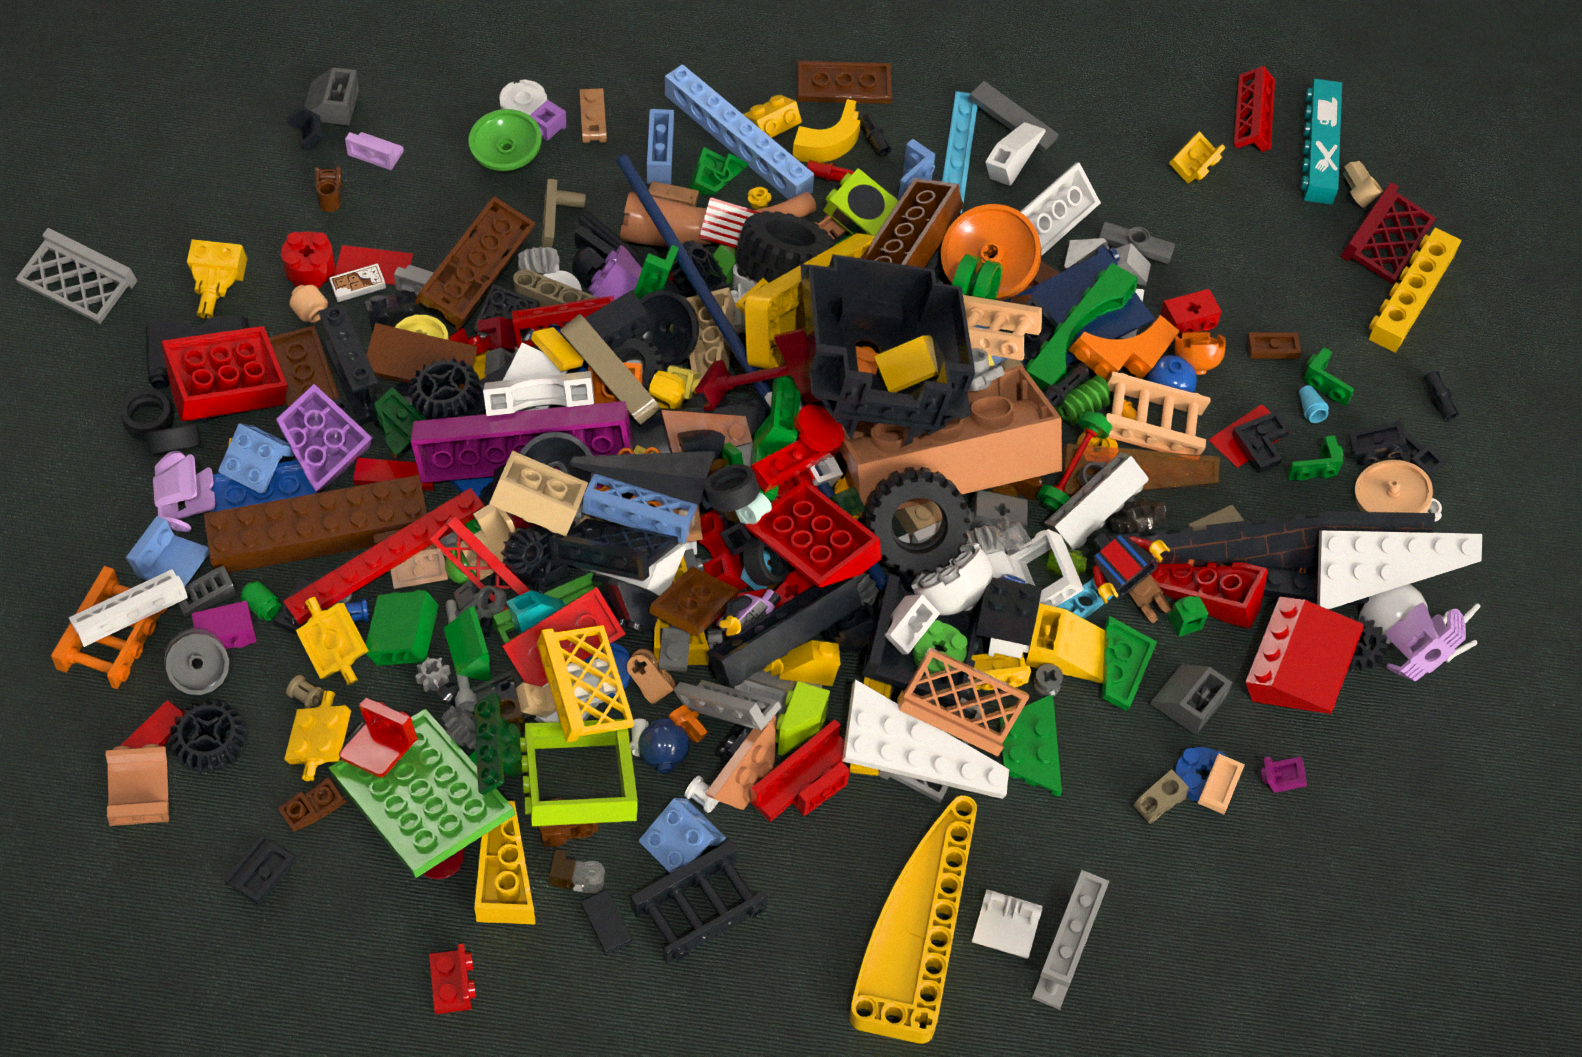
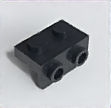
(392, 309)
(1379, 442)

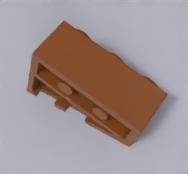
(731, 426)

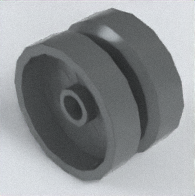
(206, 674)

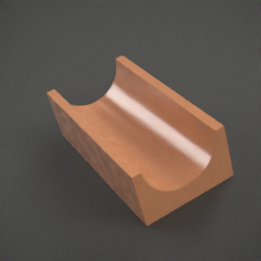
(1003, 441)

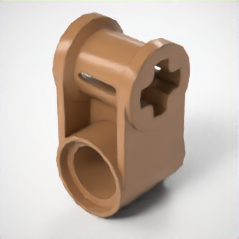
(651, 680)

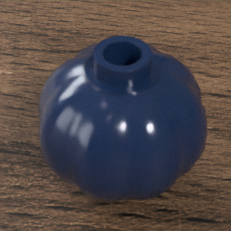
(663, 745)

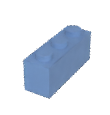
(660, 146)

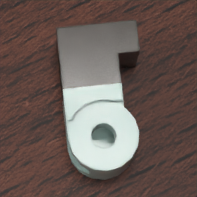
(751, 513)

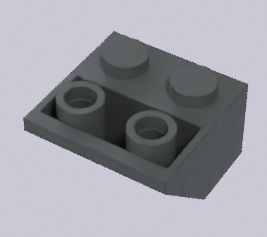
(334, 95)
(1192, 696)

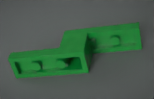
(778, 427)

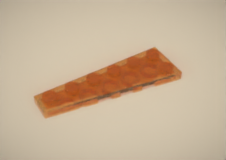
(1161, 468)

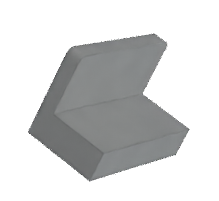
(411, 278)

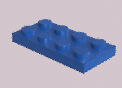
(285, 483)

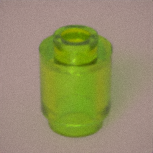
(1078, 560)

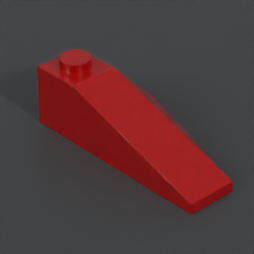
(1226, 591)

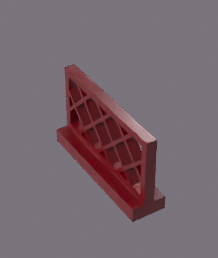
(1375, 219)

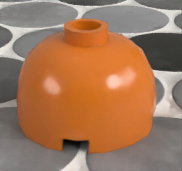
(1200, 350)

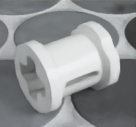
(697, 791)

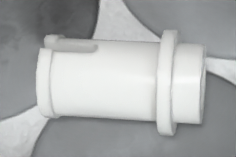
(638, 727)

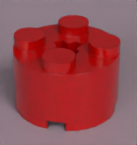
(308, 258)

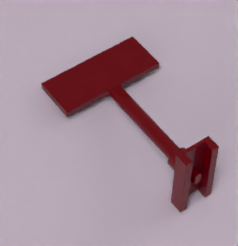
(795, 353)

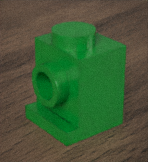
(1187, 610)

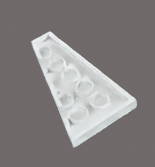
(1369, 563)

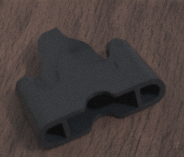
(177, 329)

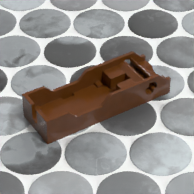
(456, 283)

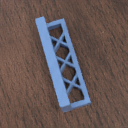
(636, 511)

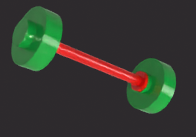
(1094, 426)

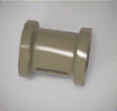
(304, 692)

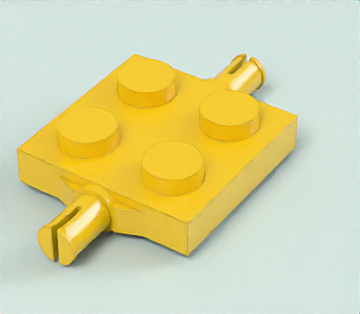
(331, 640)
(317, 735)

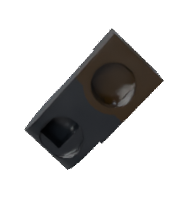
(509, 703)

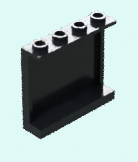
(892, 667)

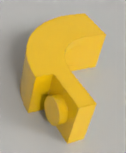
(831, 142)

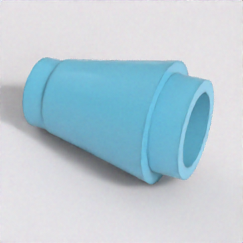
(1313, 405)

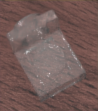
(1012, 536)

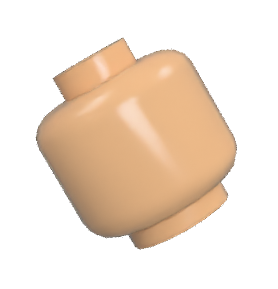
(307, 302)

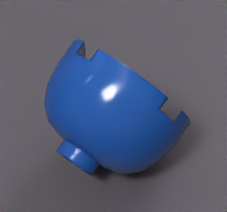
(1173, 372)

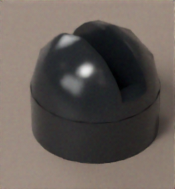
(448, 692)

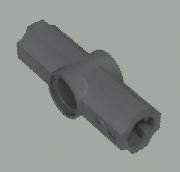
(1140, 238)

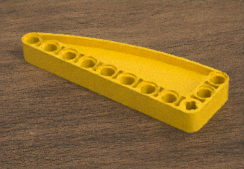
(780, 305)
(901, 945)

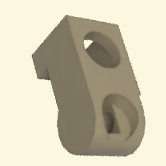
(1161, 796)

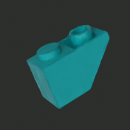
(531, 608)

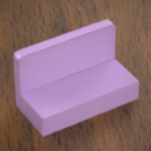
(373, 150)

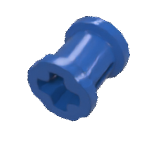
(358, 610)

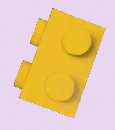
(775, 116)
(1195, 157)
(1005, 668)

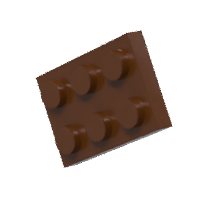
(693, 601)

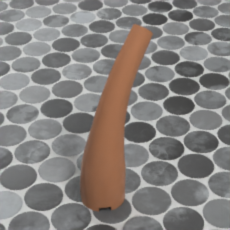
(688, 219)

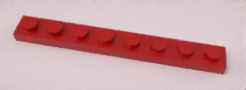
(382, 556)

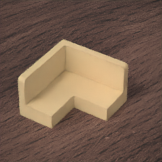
(494, 531)

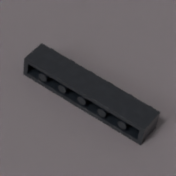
(782, 631)

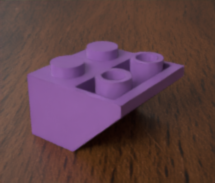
(617, 275)

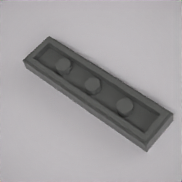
(1009, 112)

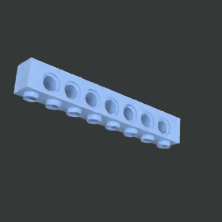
(738, 133)

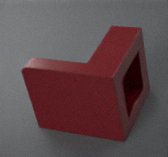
(500, 331)

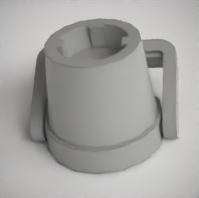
(983, 372)

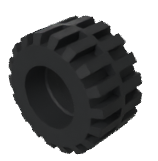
(643, 349)

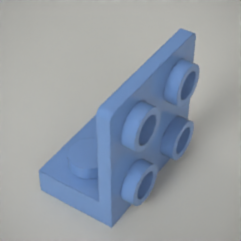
(917, 164)
(253, 457)
(162, 550)
(680, 835)

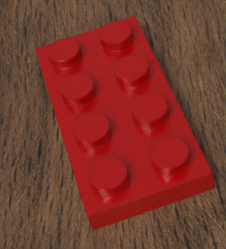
(583, 612)

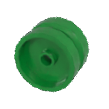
(978, 279)

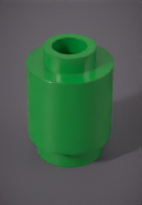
(261, 600)

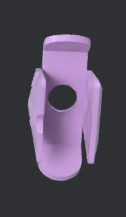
(177, 481)
(1425, 640)

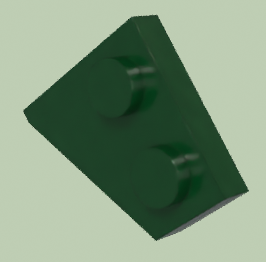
(396, 420)

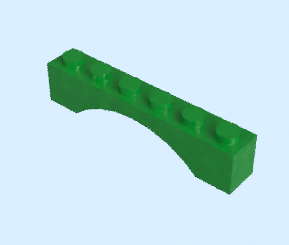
(1109, 293)

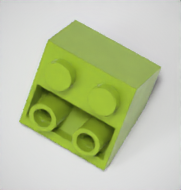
(802, 717)

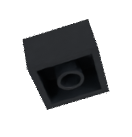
(1009, 611)

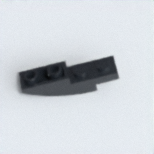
(1296, 585)

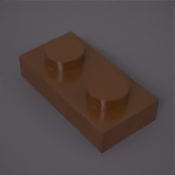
(1273, 345)

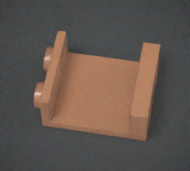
(137, 785)

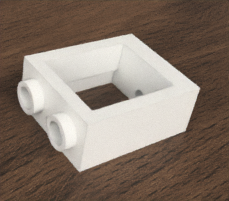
(1059, 590)

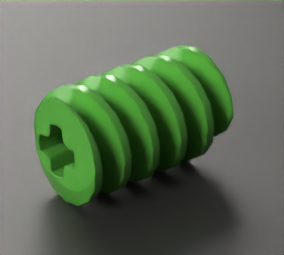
(1085, 397)

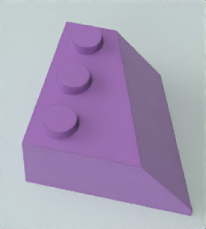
(322, 437)

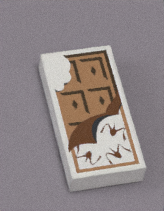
(357, 282)

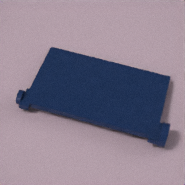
(1066, 290)

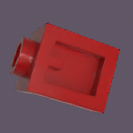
(482, 343)

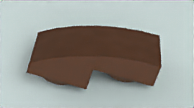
(312, 806)

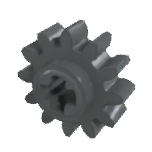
(460, 726)

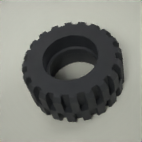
(778, 243)
(938, 548)

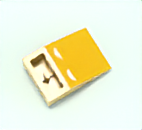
(1068, 643)

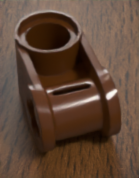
(329, 188)

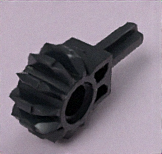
(527, 548)

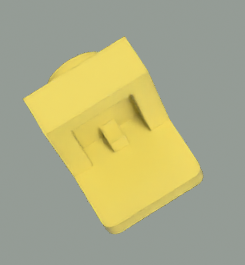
(690, 377)

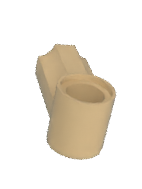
(1363, 186)

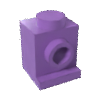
(550, 119)

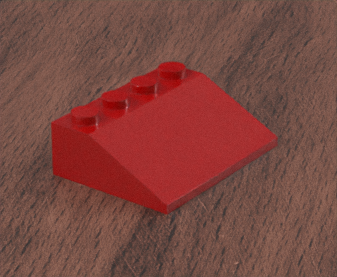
(223, 373)
(817, 536)
(1303, 656)

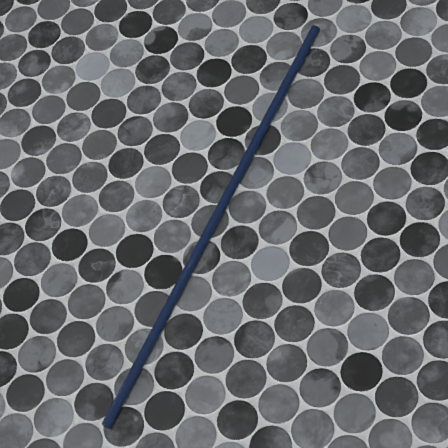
(712, 307)

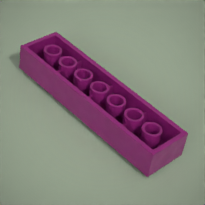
(482, 443)

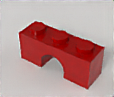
(723, 565)

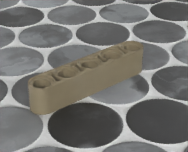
(545, 289)
(610, 369)

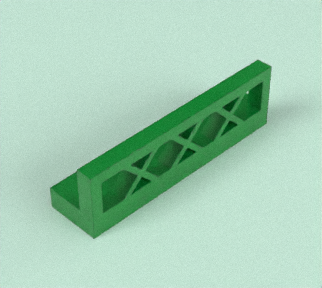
(655, 273)

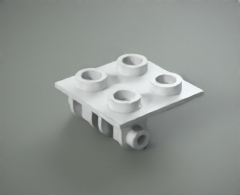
(1007, 924)

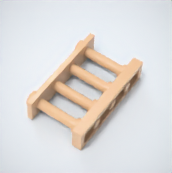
(999, 316)
(1152, 436)

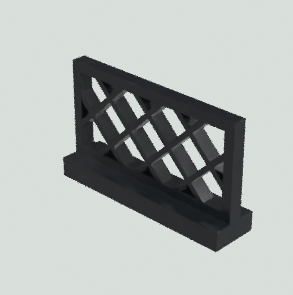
(605, 552)

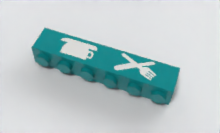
(1322, 141)

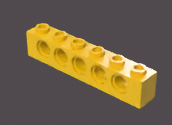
(1414, 290)

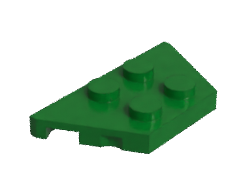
(1032, 746)

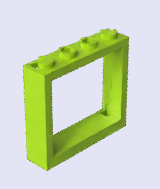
(582, 810)

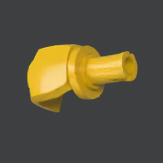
(667, 390)

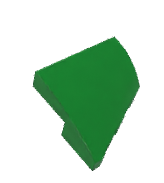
(714, 171)

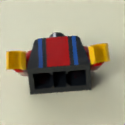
(1124, 563)

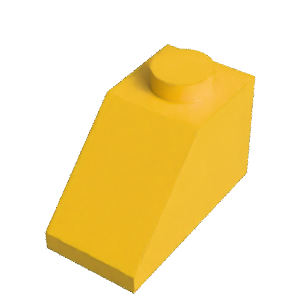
(812, 663)

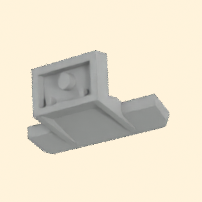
(770, 687)

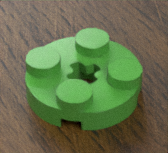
(944, 635)

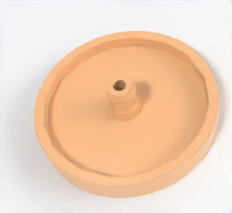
(1393, 488)

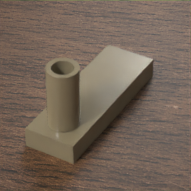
(551, 199)

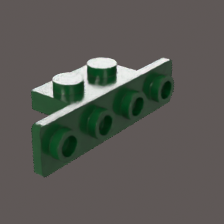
(496, 745)

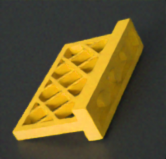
(563, 691)

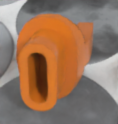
(688, 721)

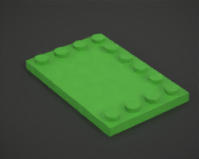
(427, 800)

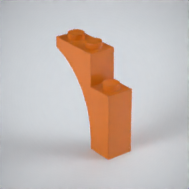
(1135, 353)

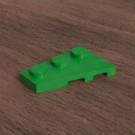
(1124, 662)

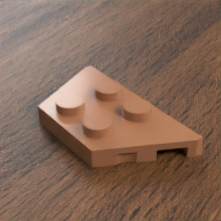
(746, 768)

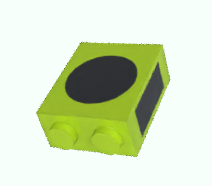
(860, 204)

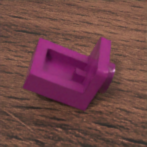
(1284, 774)

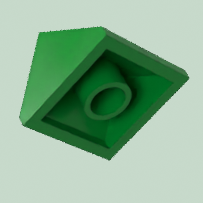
(468, 646)

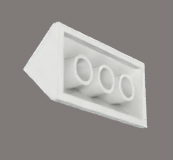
(1061, 206)

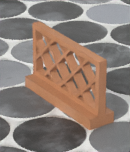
(952, 722)

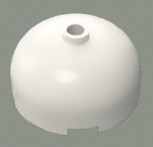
(958, 584)

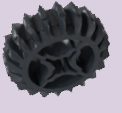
(706, 266)
(443, 382)
(203, 749)

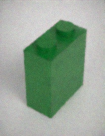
(401, 628)

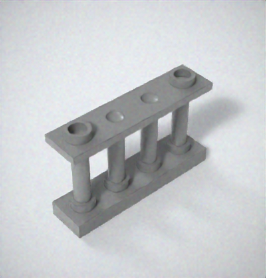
(1070, 939)

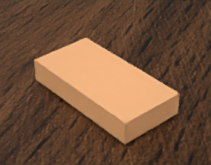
(1221, 784)

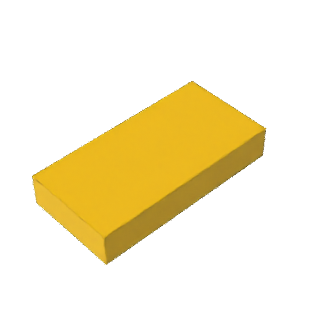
(557, 349)

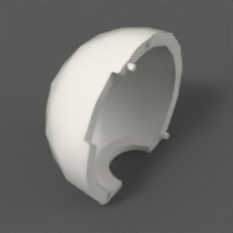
(1391, 606)

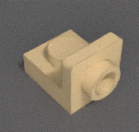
(535, 700)

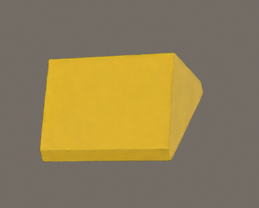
(908, 363)

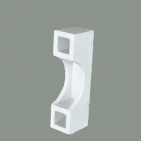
(517, 394)

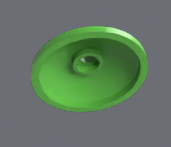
(504, 131)

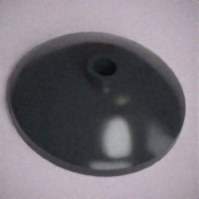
(665, 309)
(557, 450)

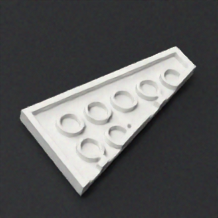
(903, 745)

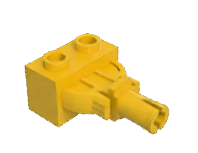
(214, 270)

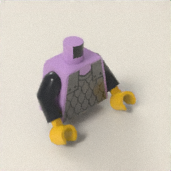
(745, 611)

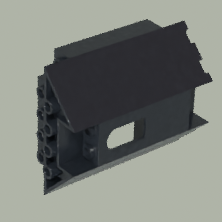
(887, 307)

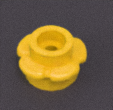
(759, 197)

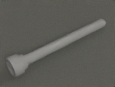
(465, 697)

